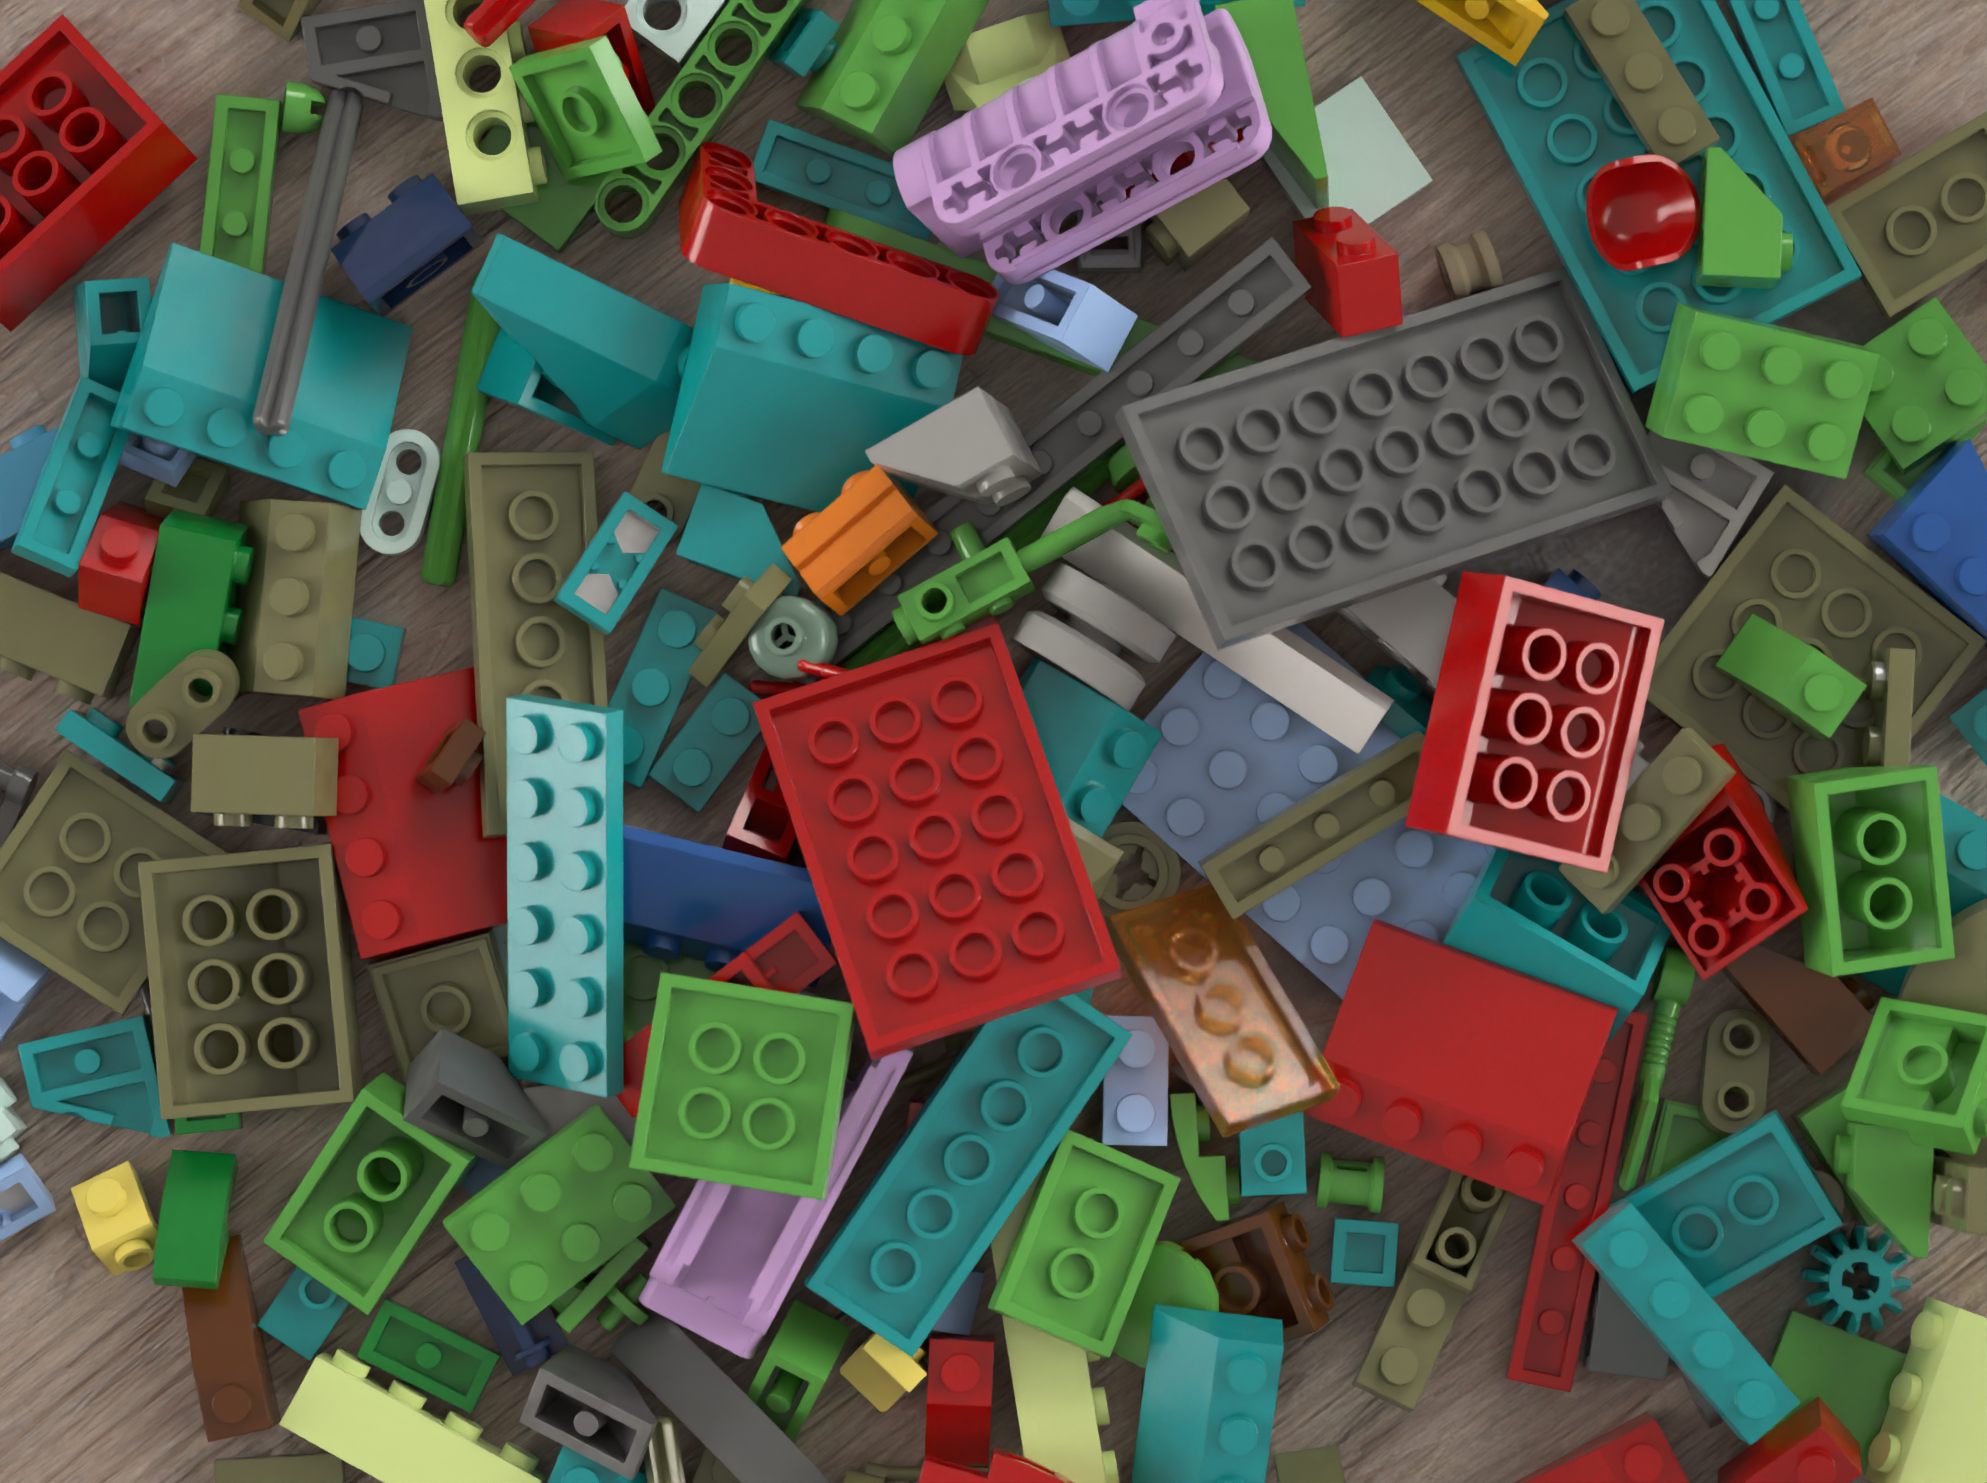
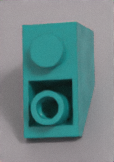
(109, 326)

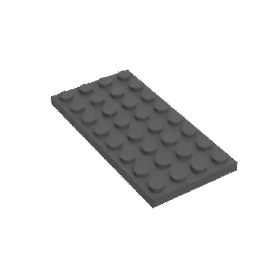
(1391, 456)

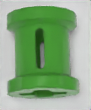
(1350, 1182)

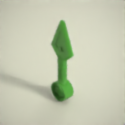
(1671, 992)

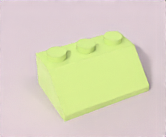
(1937, 1403)

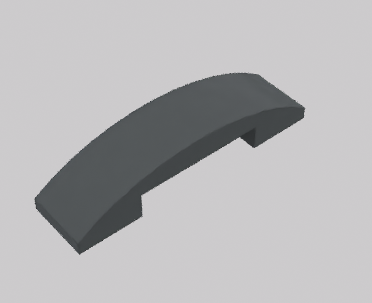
(711, 1405)

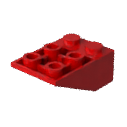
(1725, 879)

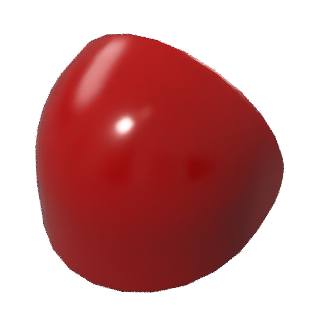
(1642, 212)

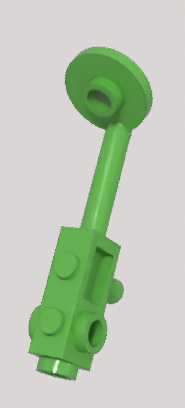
(999, 574)

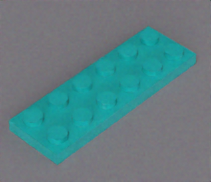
(565, 893)
(964, 1166)

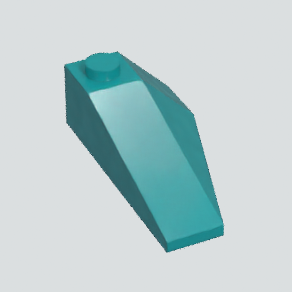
(593, 342)

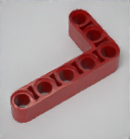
(823, 265)

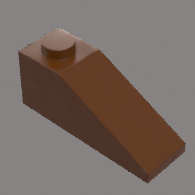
(1805, 1007)
(230, 1352)

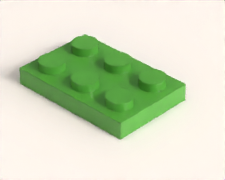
(558, 1214)
(1084, 1243)

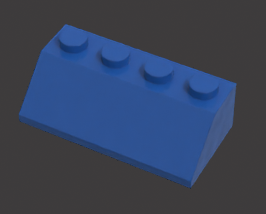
(707, 898)

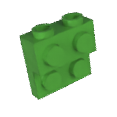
(1923, 1075)

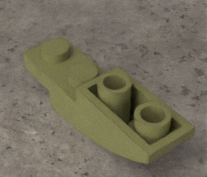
(1432, 1289)

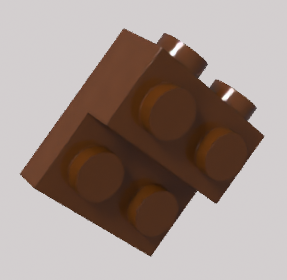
(1263, 1269)

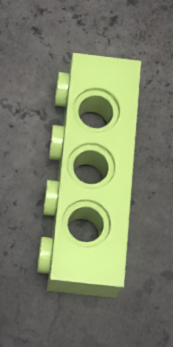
(482, 180)

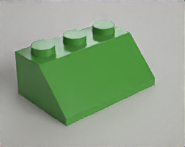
(889, 66)
(1871, 868)

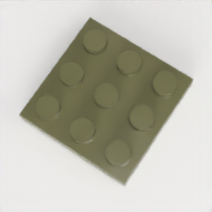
(76, 883)

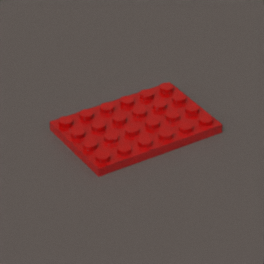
(936, 841)

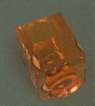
(1847, 147)

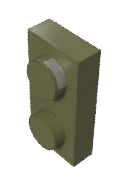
(1891, 686)

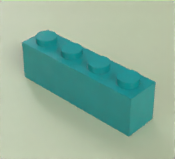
(1686, 1321)

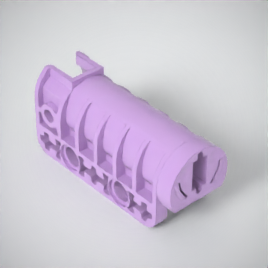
(1087, 137)
(744, 1245)

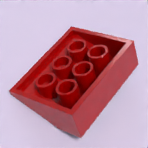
(73, 164)
(1534, 721)
(405, 854)
(1463, 1061)

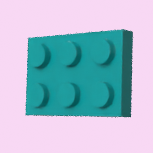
(1738, 1205)

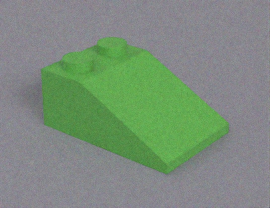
(1280, 67)
(369, 1197)

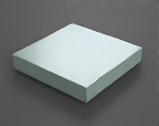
(1363, 155)

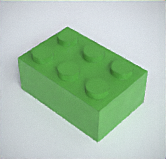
(1762, 390)

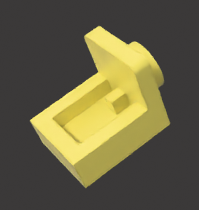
(117, 1218)
(883, 1371)

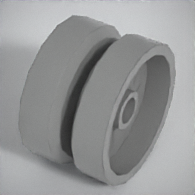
(1098, 629)

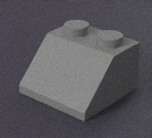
(963, 451)

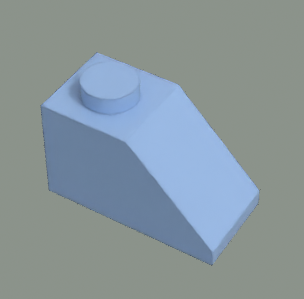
(1066, 316)

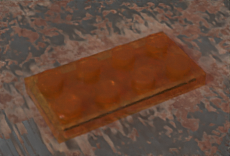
(1221, 1010)

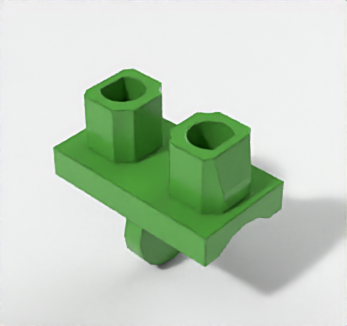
(624, 1302)

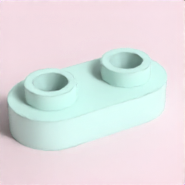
(401, 493)

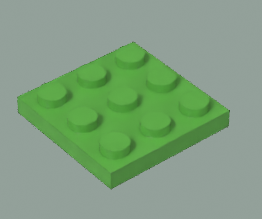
(743, 1086)

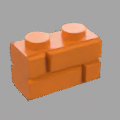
(858, 539)

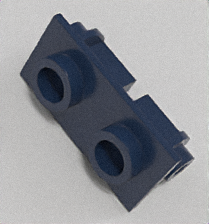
(519, 1344)

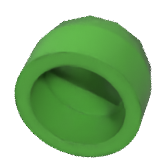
(297, 106)

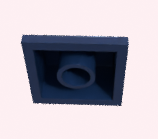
(405, 243)

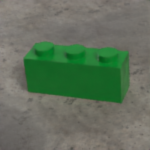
(192, 595)

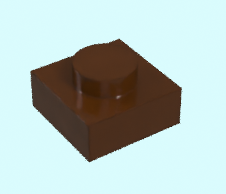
(453, 757)

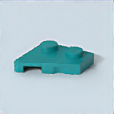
(98, 1076)

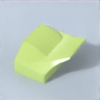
(1003, 58)

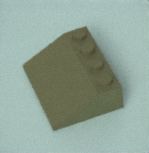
(250, 981)

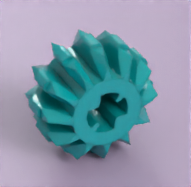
(1841, 1297)

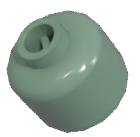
(814, 638)

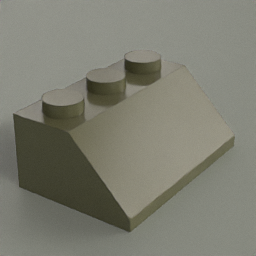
(297, 598)

